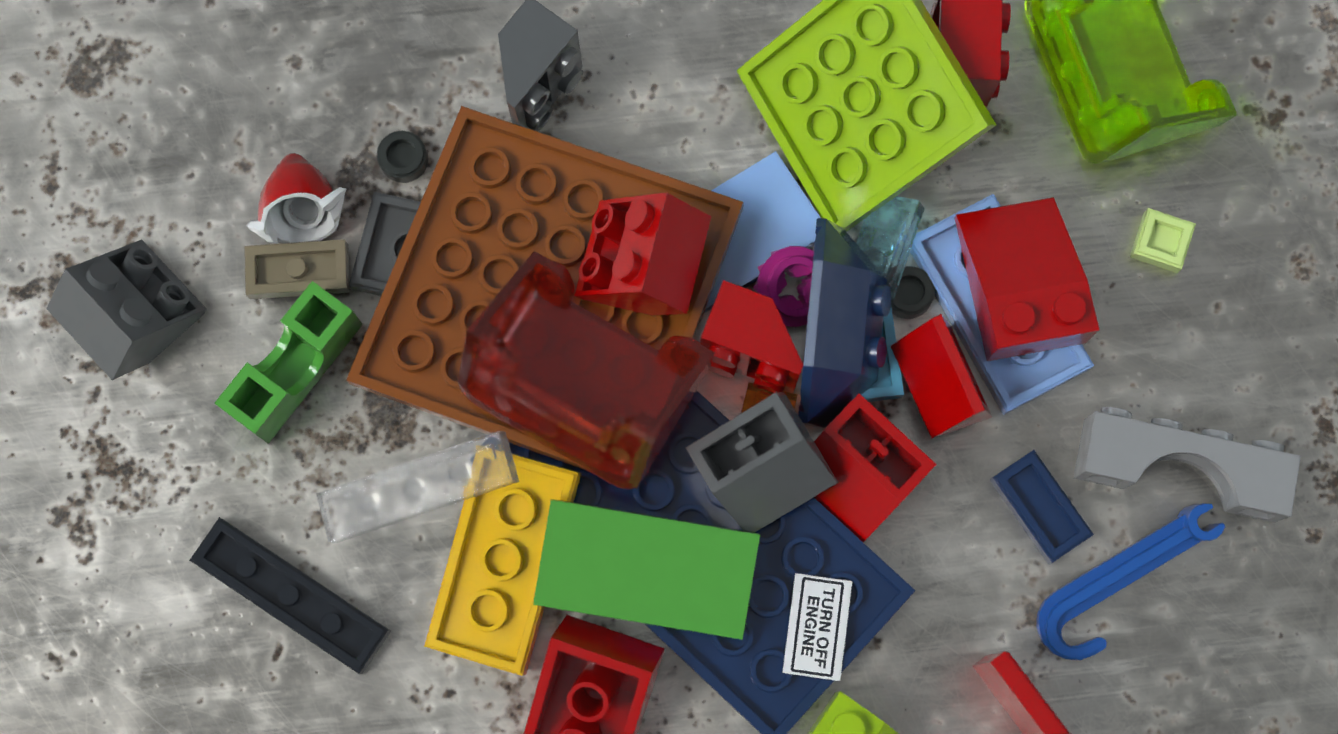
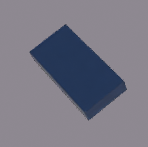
(1041, 507)

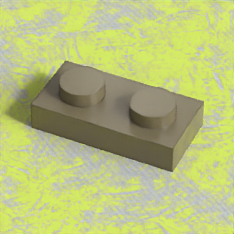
(291, 267)

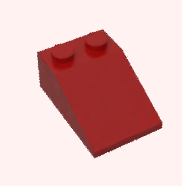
(1025, 279)
(593, 681)

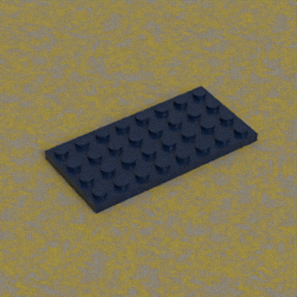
(800, 542)

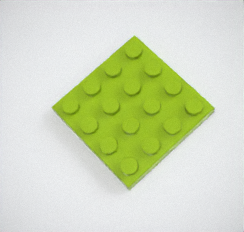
(864, 102)

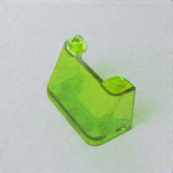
(1121, 76)

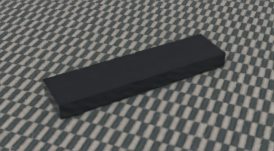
(290, 595)

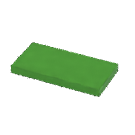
(646, 569)

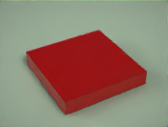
(1018, 695)

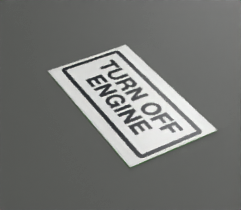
(817, 627)

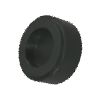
(402, 156)
(913, 294)

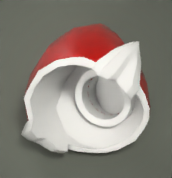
(296, 194)

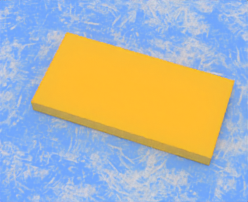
(494, 568)

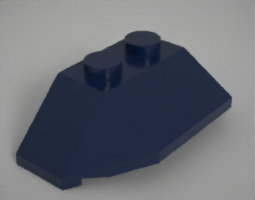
(842, 326)

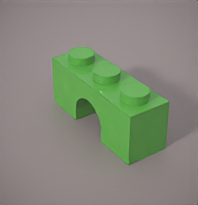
(312, 338)

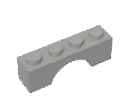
(1249, 478)

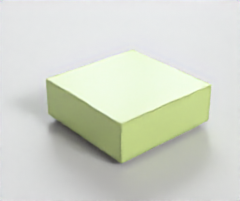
(1162, 240)

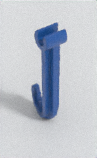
(1115, 575)

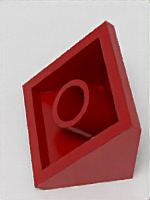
(940, 378)

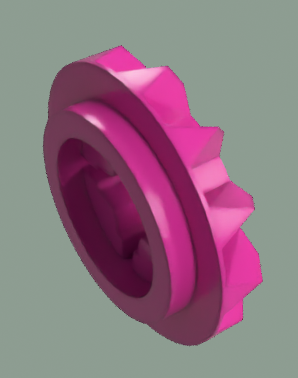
(796, 262)

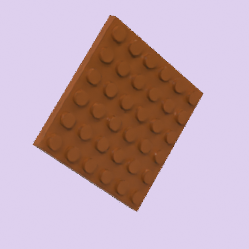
(481, 217)

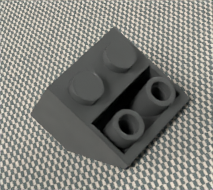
(538, 63)
(124, 307)
(762, 463)

